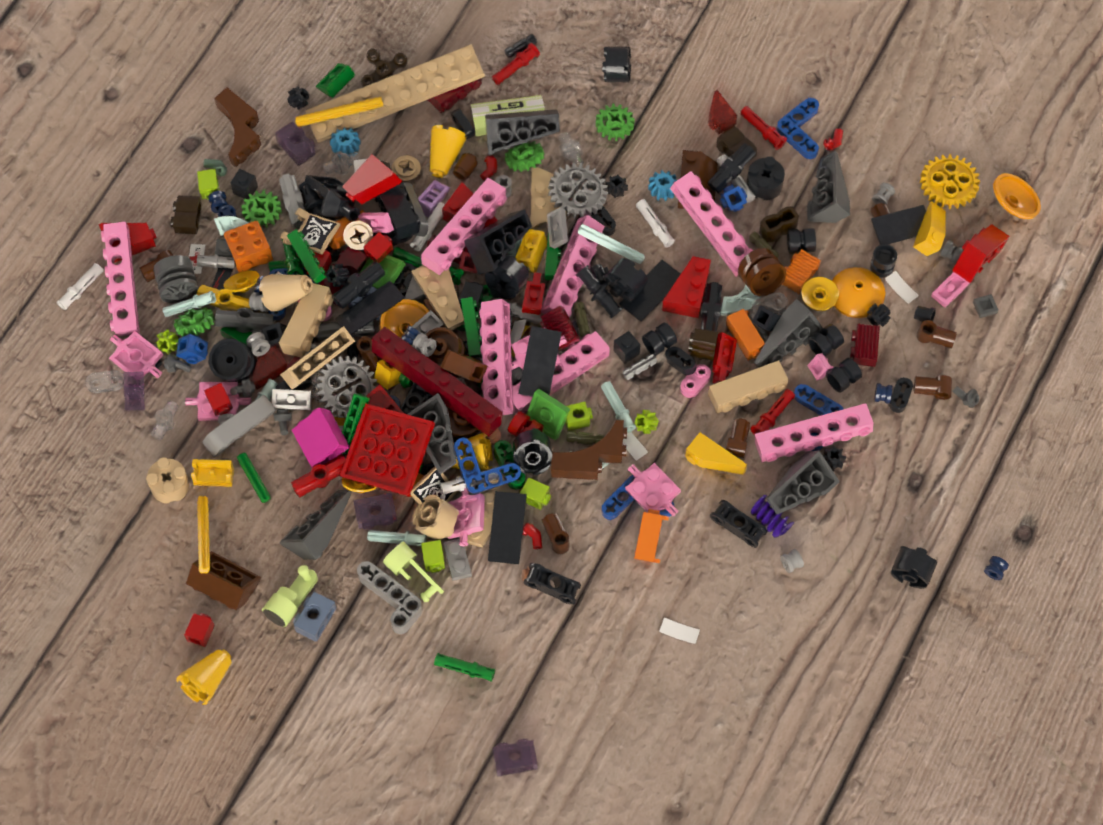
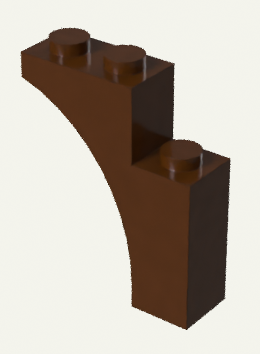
(243, 119)
(588, 462)

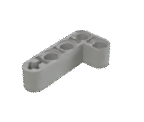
(238, 425)
(387, 592)

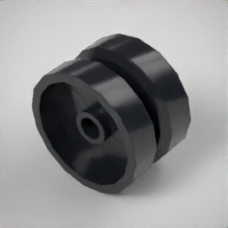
(232, 360)

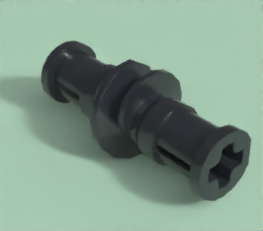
(312, 199)
(599, 292)

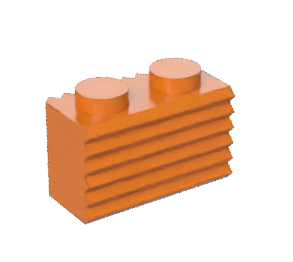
(800, 270)

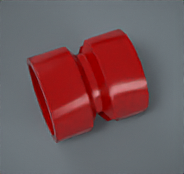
(521, 422)

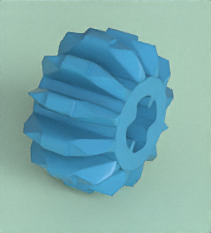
(345, 141)
(661, 184)

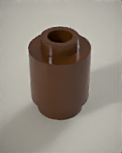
(465, 166)

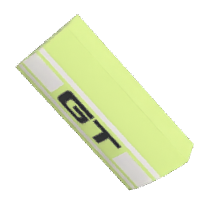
(524, 104)

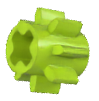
(167, 341)
(646, 421)

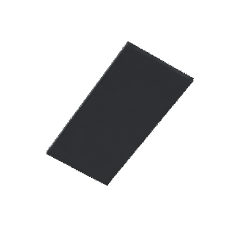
(898, 225)
(659, 283)
(370, 308)
(540, 361)
(507, 527)

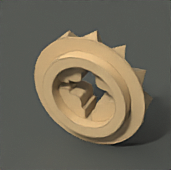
(403, 162)
(354, 242)

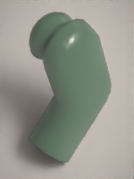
(218, 165)

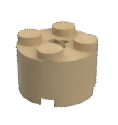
(168, 480)
(435, 517)

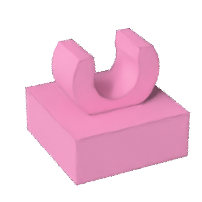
(819, 366)

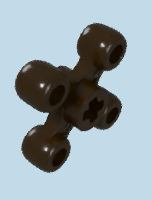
(381, 66)

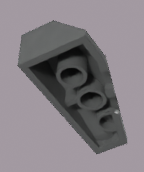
(830, 194)
(791, 331)
(441, 441)
(803, 482)
(315, 534)

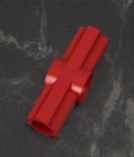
(309, 481)

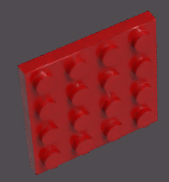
(387, 449)

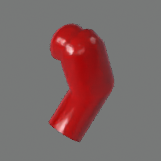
(835, 142)
(491, 164)
(534, 533)

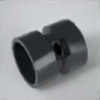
(801, 240)
(883, 260)
(662, 337)
(826, 340)
(842, 376)

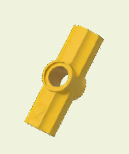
(235, 302)

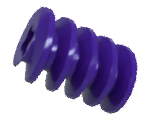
(770, 518)

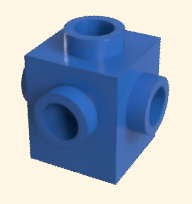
(740, 198)
(192, 349)

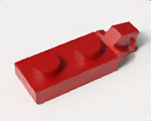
(534, 295)
(723, 357)

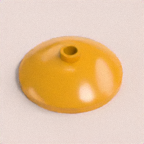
(1016, 196)
(856, 301)
(402, 315)

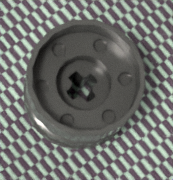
(175, 279)

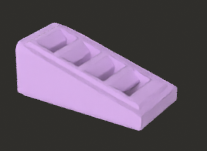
(427, 206)

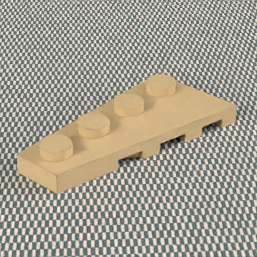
(441, 295)
(481, 537)

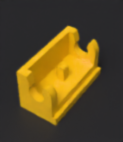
(532, 249)
(212, 472)

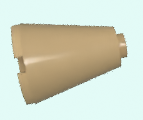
(283, 290)

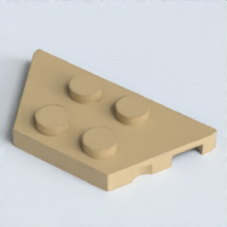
(540, 200)

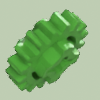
(614, 121)
(524, 156)
(261, 209)
(194, 322)

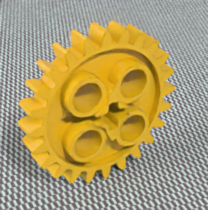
(949, 181)

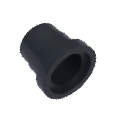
(924, 313)

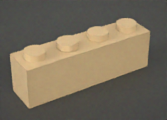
(306, 321)
(317, 358)
(748, 387)

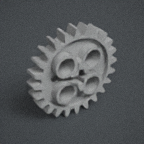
(564, 181)
(338, 371)

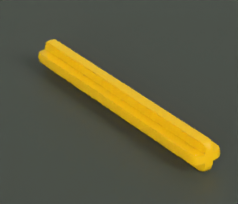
(339, 111)
(203, 534)

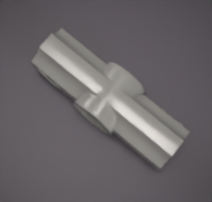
(292, 198)

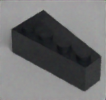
(519, 128)
(400, 211)
(496, 240)

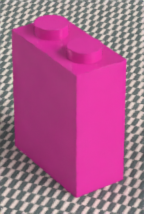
(320, 437)

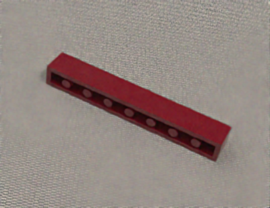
(437, 380)

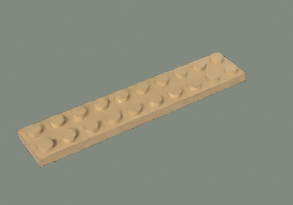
(403, 90)

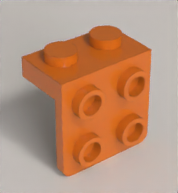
(248, 246)

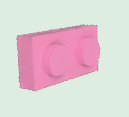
(377, 221)
(949, 289)

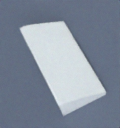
(291, 399)

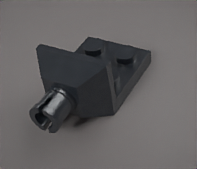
(335, 202)

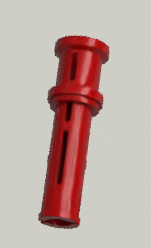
(522, 59)
(768, 132)
(767, 420)

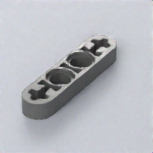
(411, 195)

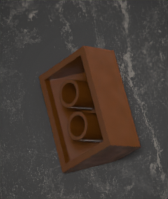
(700, 165)
(224, 582)

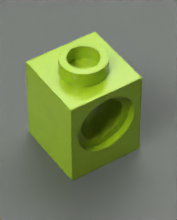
(207, 182)
(574, 423)
(537, 493)
(433, 556)

